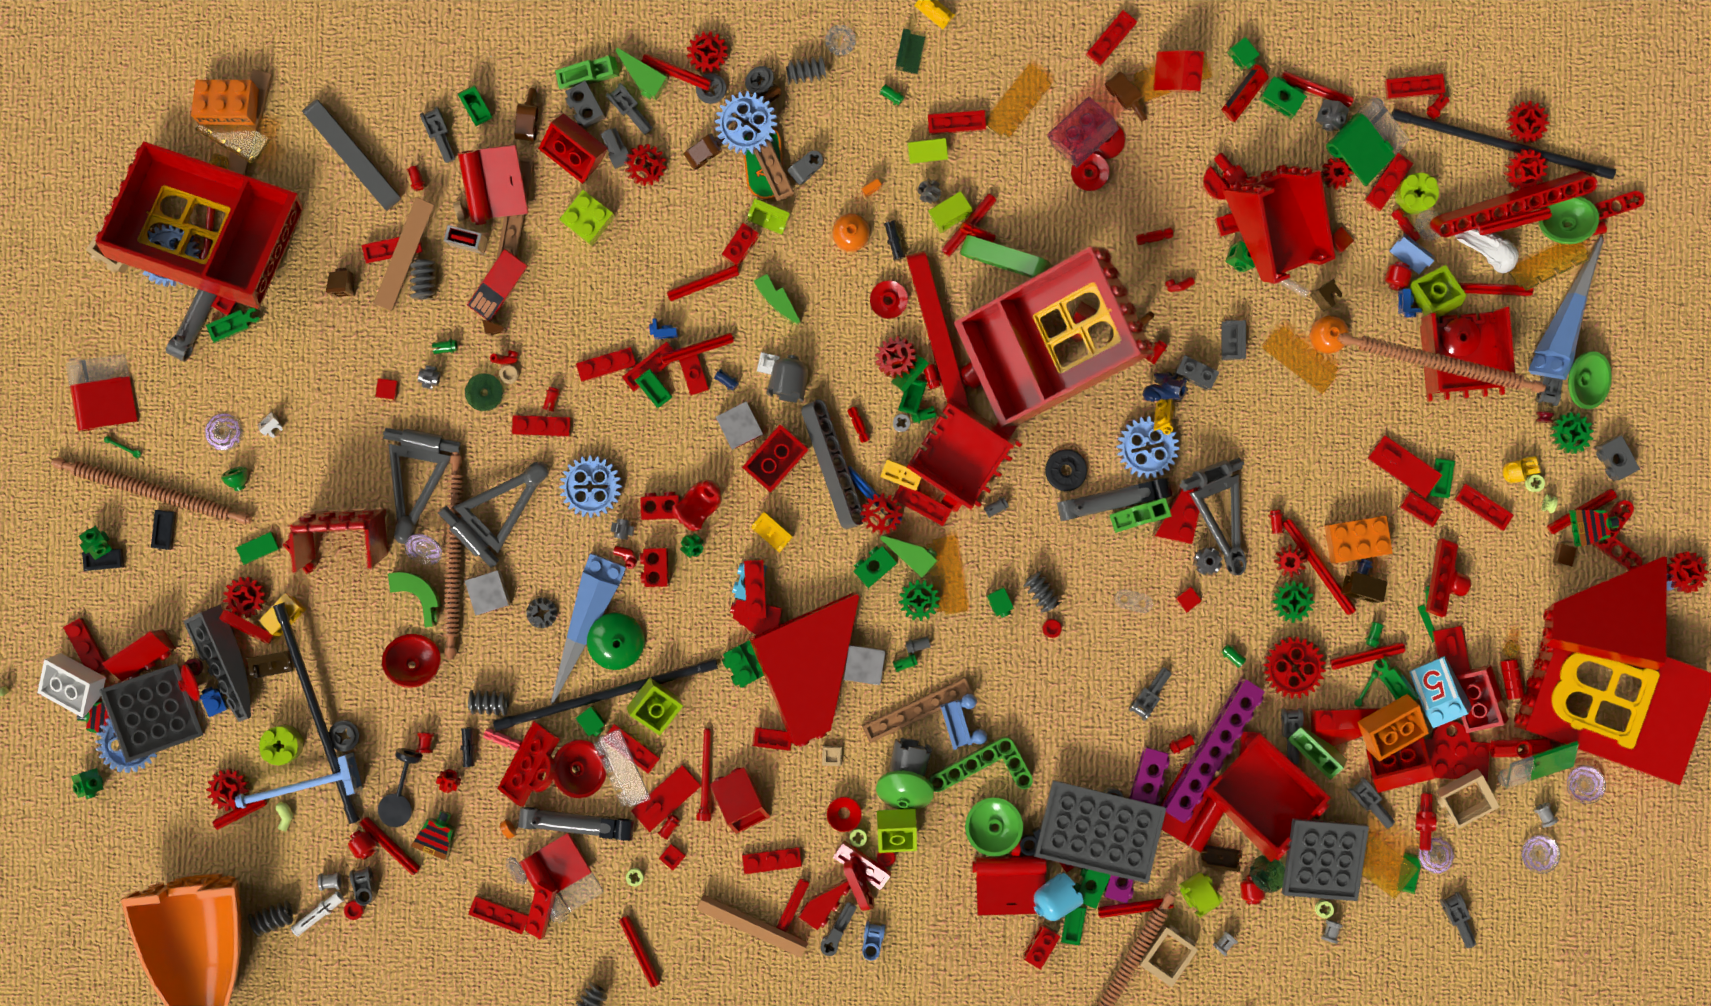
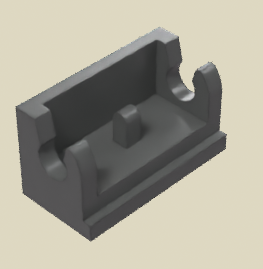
(1233, 340)

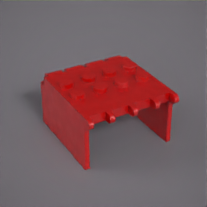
(1493, 351)
(962, 454)
(371, 521)

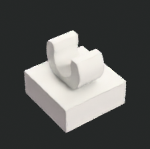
(766, 363)
(268, 423)

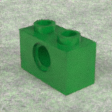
(1272, 98)
(870, 577)
(1092, 896)

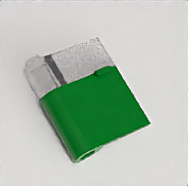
(1368, 140)
(1539, 765)

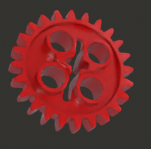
(1306, 656)

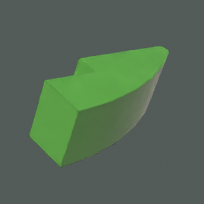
(588, 71)
(777, 299)

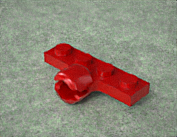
(1445, 579)

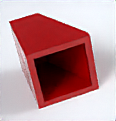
(1178, 71)
(739, 800)

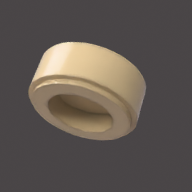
(459, 211)
(509, 374)

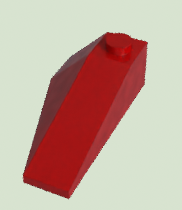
(1338, 724)

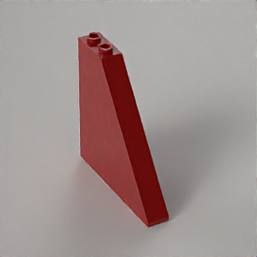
(1615, 618)
(806, 666)

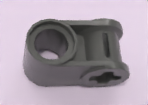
(803, 170)
(363, 884)

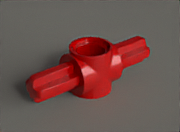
(1231, 173)
(1425, 821)

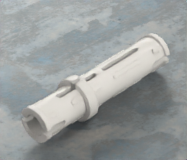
(300, 926)

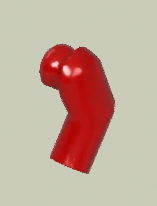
(1180, 286)
(502, 359)
(628, 556)

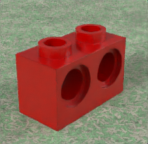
(740, 245)
(660, 501)
(660, 567)
(1041, 946)

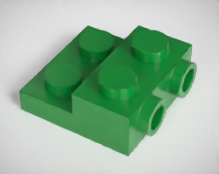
(743, 664)

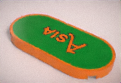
(755, 176)

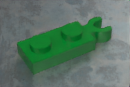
(231, 325)
(1394, 680)

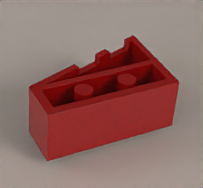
(1183, 519)

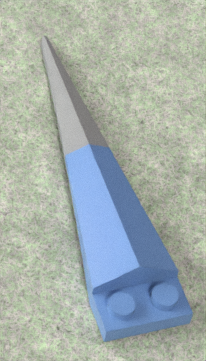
(1558, 346)
(596, 590)

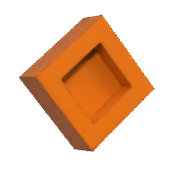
(871, 188)

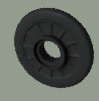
(1054, 466)

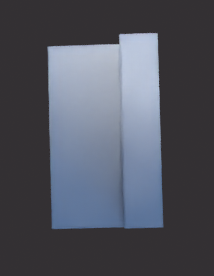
(1412, 253)

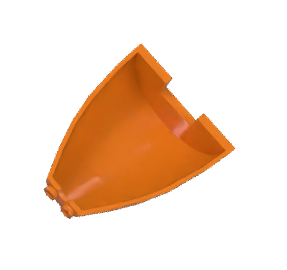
(188, 938)

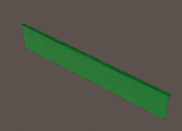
(1426, 619)

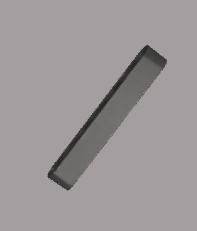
(351, 154)
(832, 464)

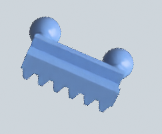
(956, 722)

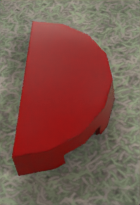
(1214, 184)

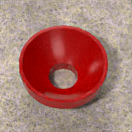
(844, 824)

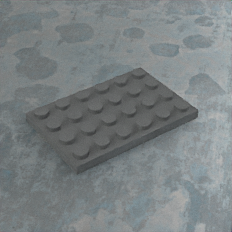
(1100, 831)

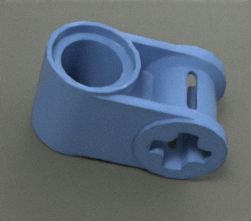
(872, 939)

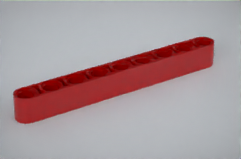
(1522, 204)
(936, 327)

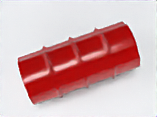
(1512, 679)

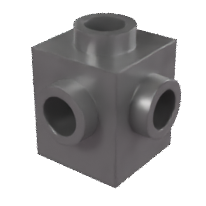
(1332, 115)
(1200, 561)

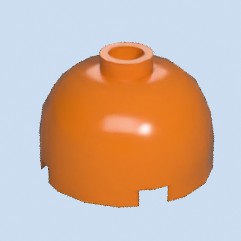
(851, 232)
(1325, 334)

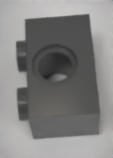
(1626, 463)

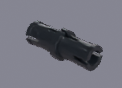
(894, 240)
(467, 747)

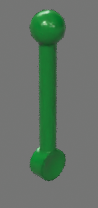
(137, 454)
(1358, 702)

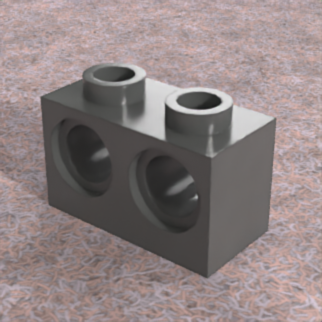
(588, 103)
(1196, 372)

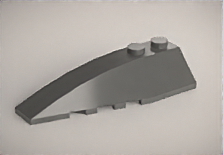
(218, 647)

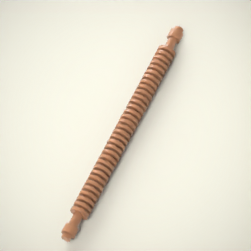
(1441, 362)
(151, 491)
(450, 651)
(1137, 951)

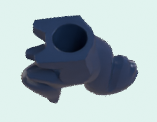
(1168, 387)

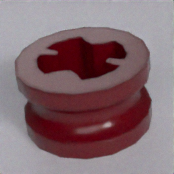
(1544, 417)
(199, 664)

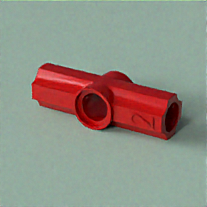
(1509, 748)

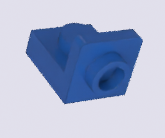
(1405, 301)
(665, 332)
(213, 701)

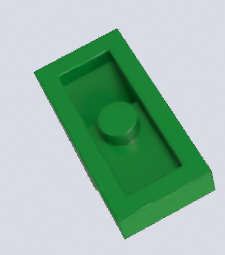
(475, 105)

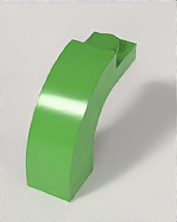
(1140, 515)
(422, 589)

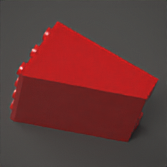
(1282, 220)
(1264, 795)

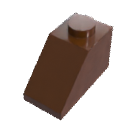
(340, 283)

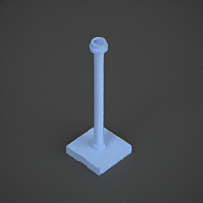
(348, 773)

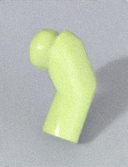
(286, 815)

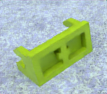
(927, 150)
(950, 212)
(768, 216)

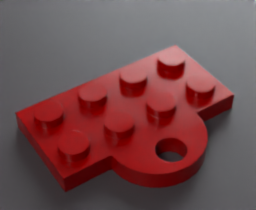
(1456, 754)
(530, 765)

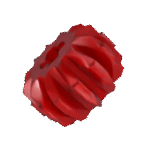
(1329, 172)
(1298, 562)

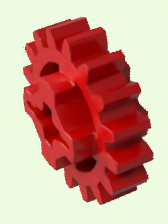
(699, 51)
(1534, 117)
(643, 157)
(1532, 163)
(896, 365)
(890, 514)
(1693, 570)
(242, 604)
(225, 781)

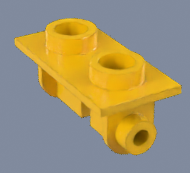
(935, 12)
(1163, 416)

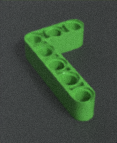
(1004, 257)
(977, 755)

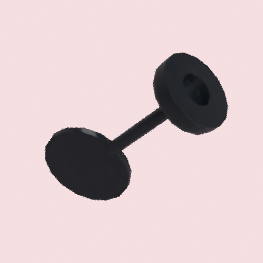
(395, 808)

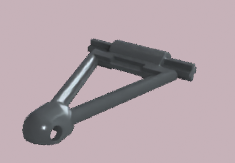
(422, 447)
(1209, 482)
(474, 532)

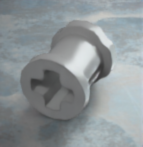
(900, 428)
(1546, 815)
(329, 881)
(1331, 931)
(1227, 946)

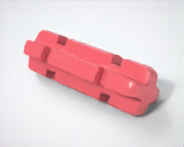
(502, 739)

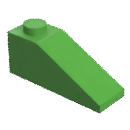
(646, 78)
(915, 555)
(1318, 751)

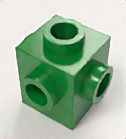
(1240, 257)
(95, 542)
(87, 783)

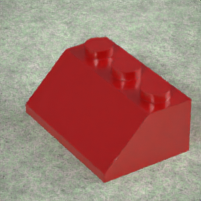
(572, 148)
(140, 655)
(1485, 697)
(1402, 768)

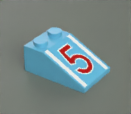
(1440, 692)

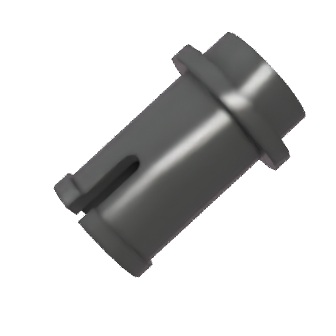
(996, 507)
(918, 644)

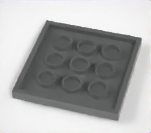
(150, 713)
(1325, 859)

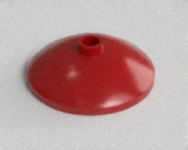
(407, 651)
(589, 769)

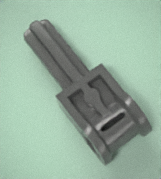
(627, 106)
(436, 130)
(1552, 391)
(1148, 698)
(1291, 722)
(1369, 800)
(1457, 915)
(838, 930)

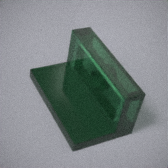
(909, 52)

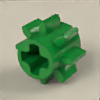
(692, 545)

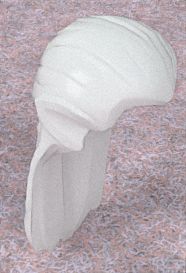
(1499, 252)

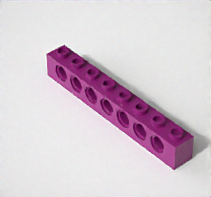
(1203, 753)
(1148, 757)

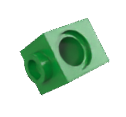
(1243, 54)
(1000, 602)
(591, 721)

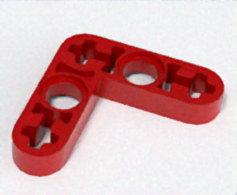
(1609, 543)

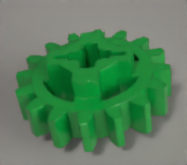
(1569, 440)
(1292, 594)
(919, 608)

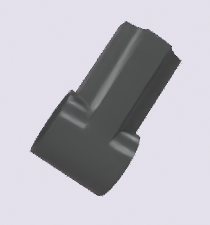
(616, 149)

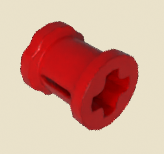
(425, 742)

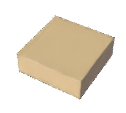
(831, 755)

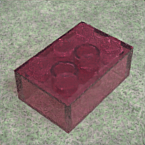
(1082, 132)

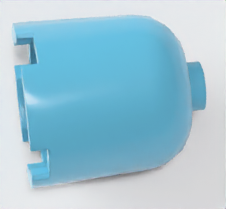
(1057, 898)

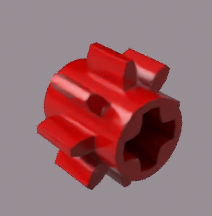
(448, 781)

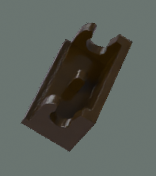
(1324, 297)
(1364, 587)
(270, 664)
(1220, 858)

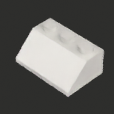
(70, 684)

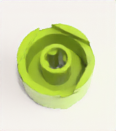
(1424, 185)
(270, 747)
(1199, 894)

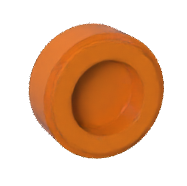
(508, 829)

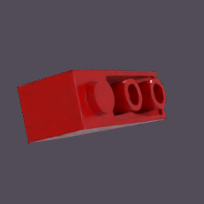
(820, 905)

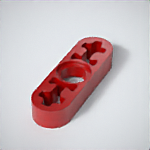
(1624, 206)
(246, 626)
(858, 885)

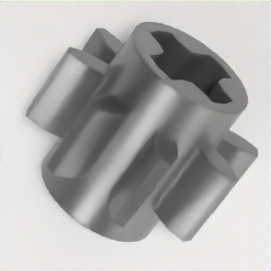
(929, 191)
(429, 377)
(622, 529)

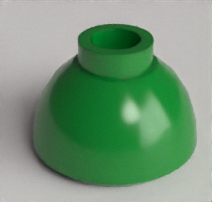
(235, 478)

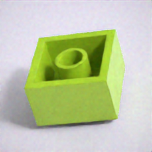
(587, 217)
(1437, 292)
(654, 706)
(897, 830)

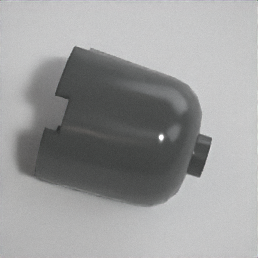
(788, 379)
(910, 756)

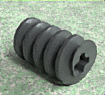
(805, 70)
(422, 279)
(1041, 592)
(488, 703)
(271, 920)
(595, 996)

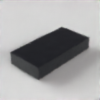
(163, 529)
(110, 560)

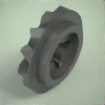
(754, 77)
(720, 90)
(549, 617)
(352, 732)

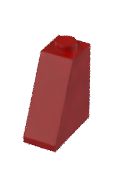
(1081, 313)
(755, 625)

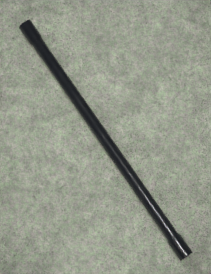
(1408, 118)
(283, 619)
(510, 721)

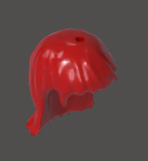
(698, 504)

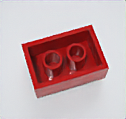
(775, 458)

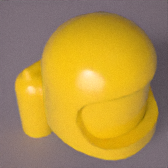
(1518, 470)

